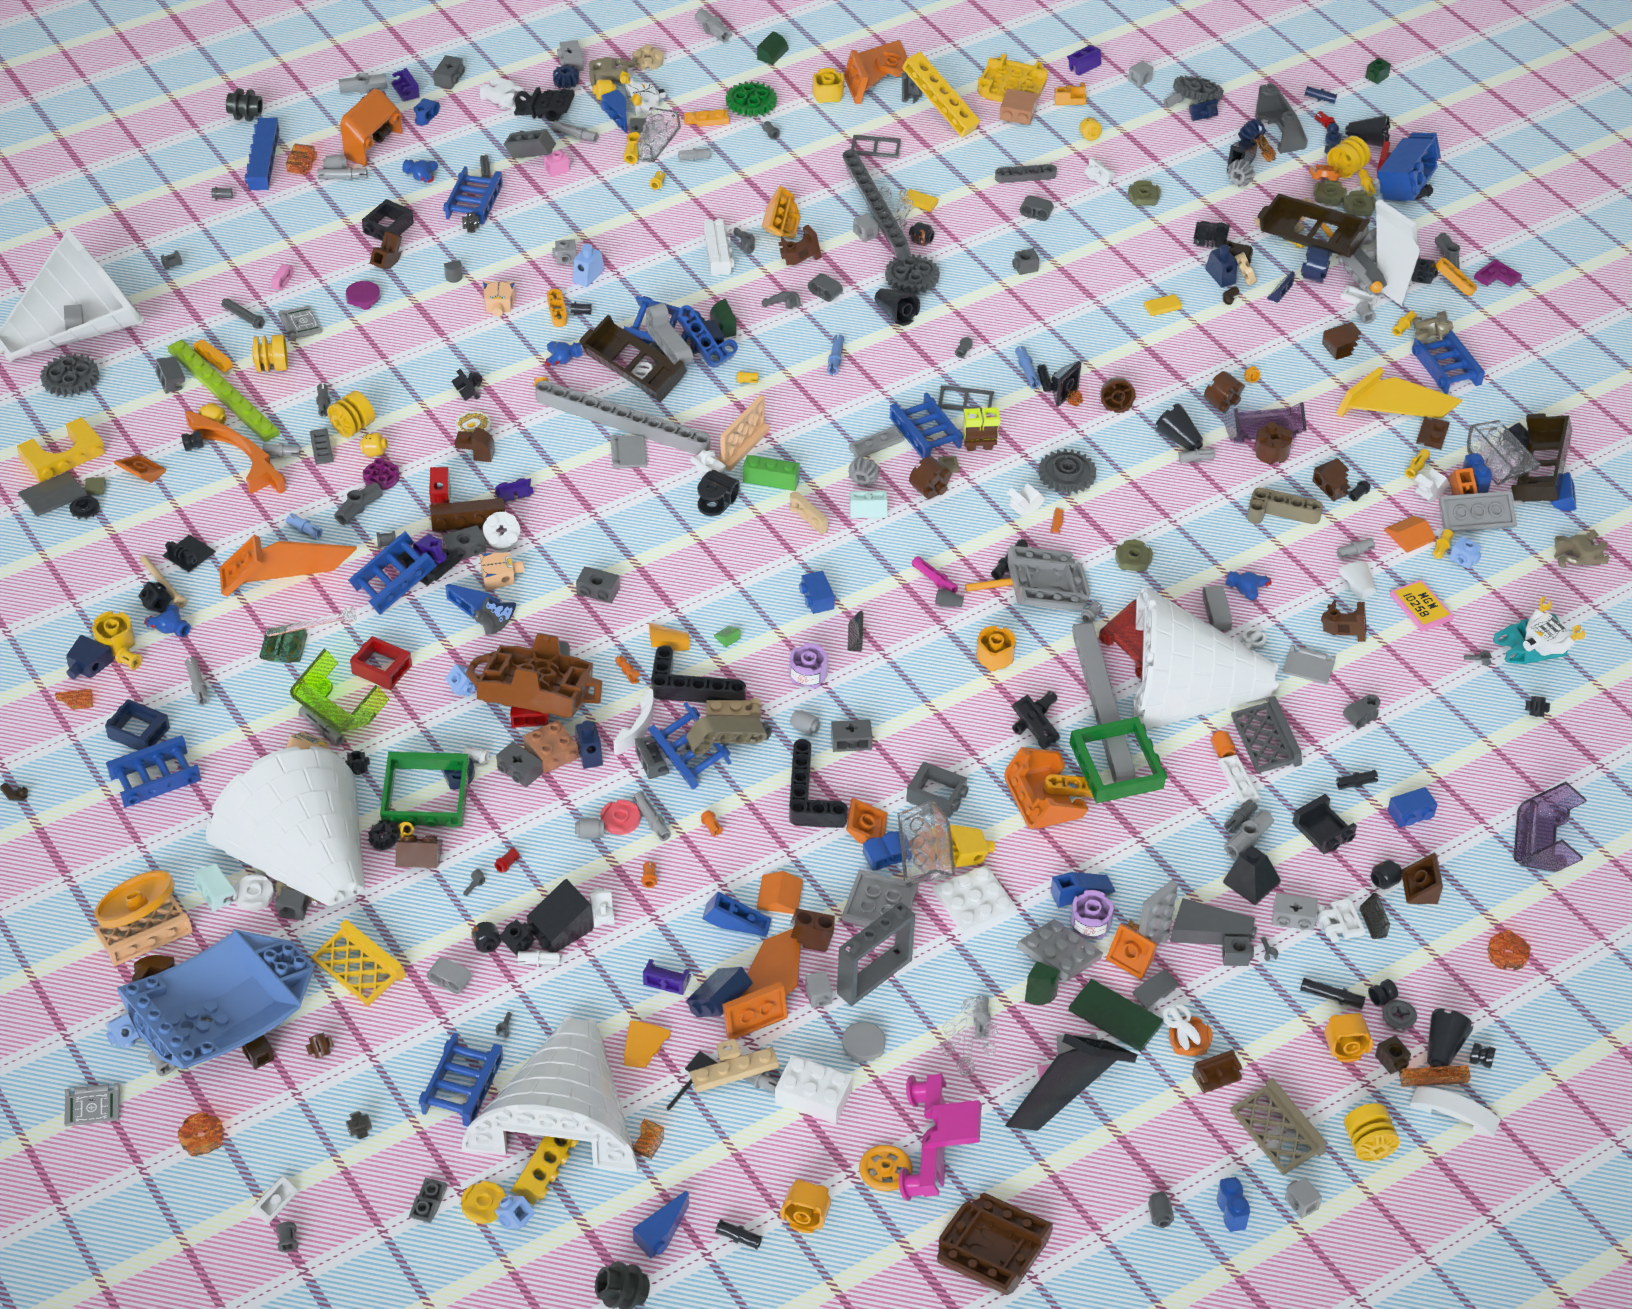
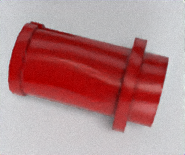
(1324, 119)
(502, 864)

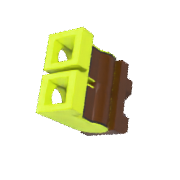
(980, 430)

